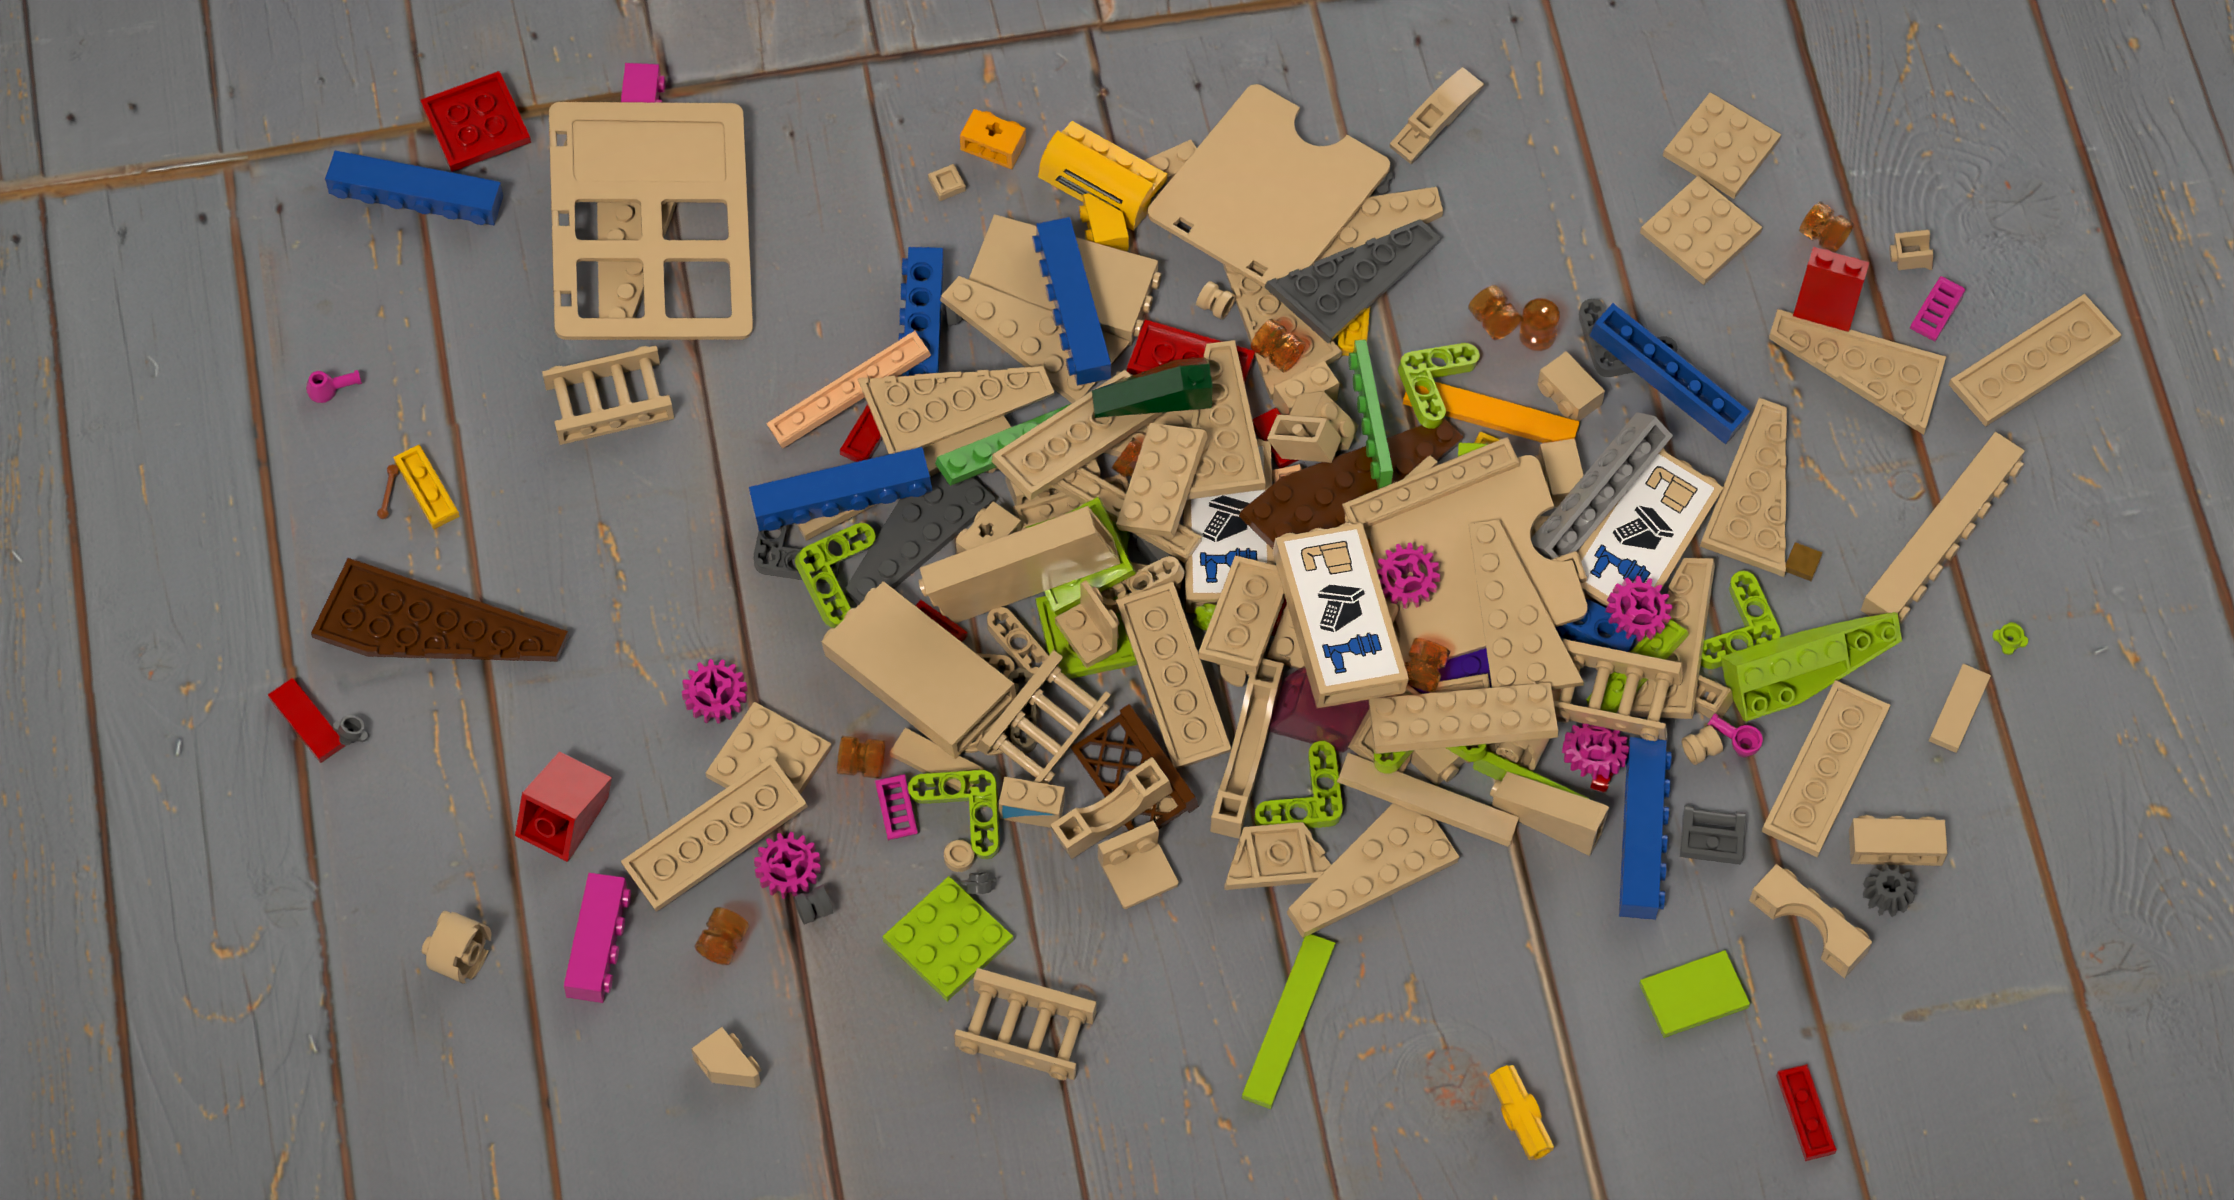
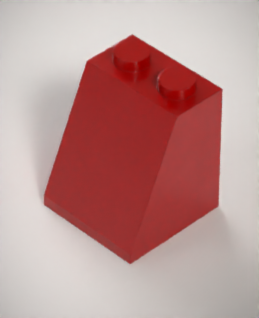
(1831, 289)
(561, 805)

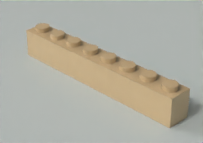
(1944, 528)

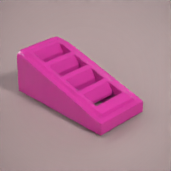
(1946, 293)
(891, 783)

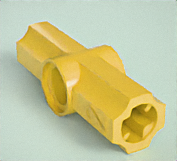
(1521, 1112)

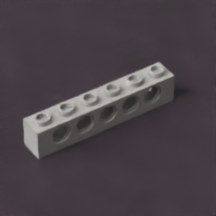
(1601, 487)

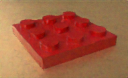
(475, 121)

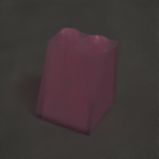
(1301, 719)

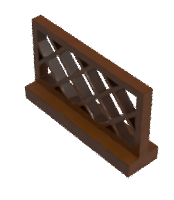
(1148, 748)

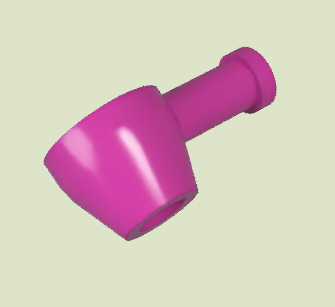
(327, 389)
(1742, 735)

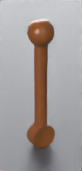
(392, 471)

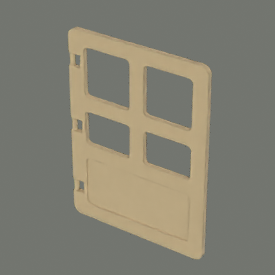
(650, 159)

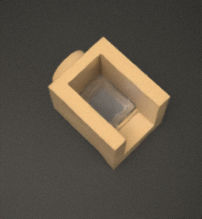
(1912, 250)

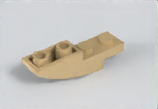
(1435, 114)

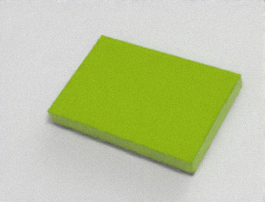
(1694, 994)

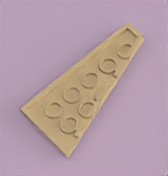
(1752, 505)

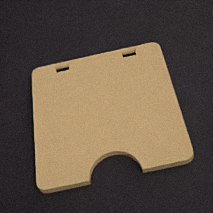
(1264, 191)
(1443, 528)

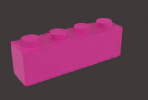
(642, 83)
(596, 938)

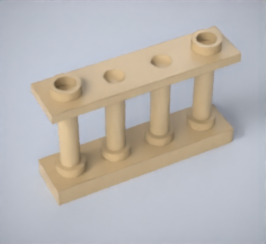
(611, 420)
(1635, 668)
(1033, 694)
(1019, 994)

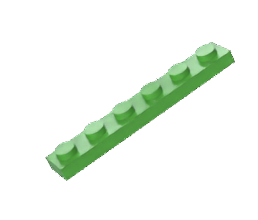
(1372, 423)
(977, 456)

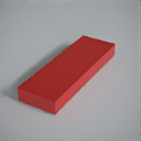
(306, 720)
(1806, 1112)

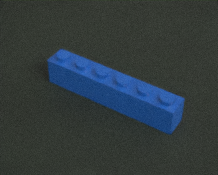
(414, 188)
(1072, 300)
(1669, 373)
(840, 489)
(1643, 829)

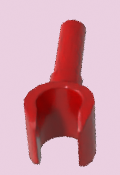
(1601, 784)

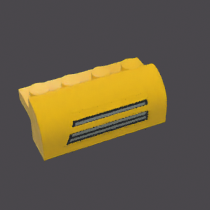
(1087, 163)

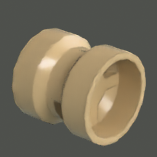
(1215, 300)
(1701, 745)

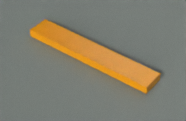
(1502, 415)

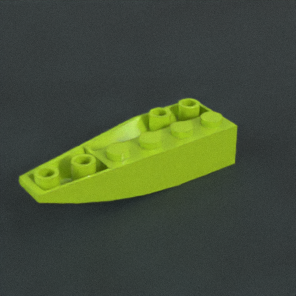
(1804, 663)

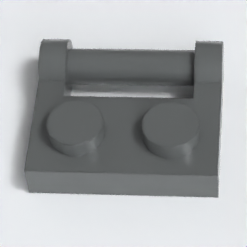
(1712, 843)

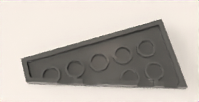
(1348, 282)
(917, 532)

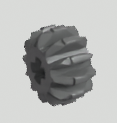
(1891, 880)

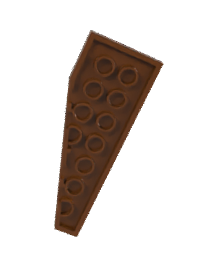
(1316, 494)
(404, 618)

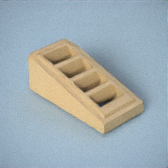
(1716, 691)

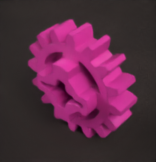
(1418, 582)
(1634, 621)
(700, 686)
(1595, 750)
(774, 868)

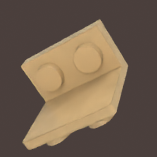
(1090, 627)
(1136, 865)

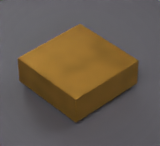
(1803, 561)

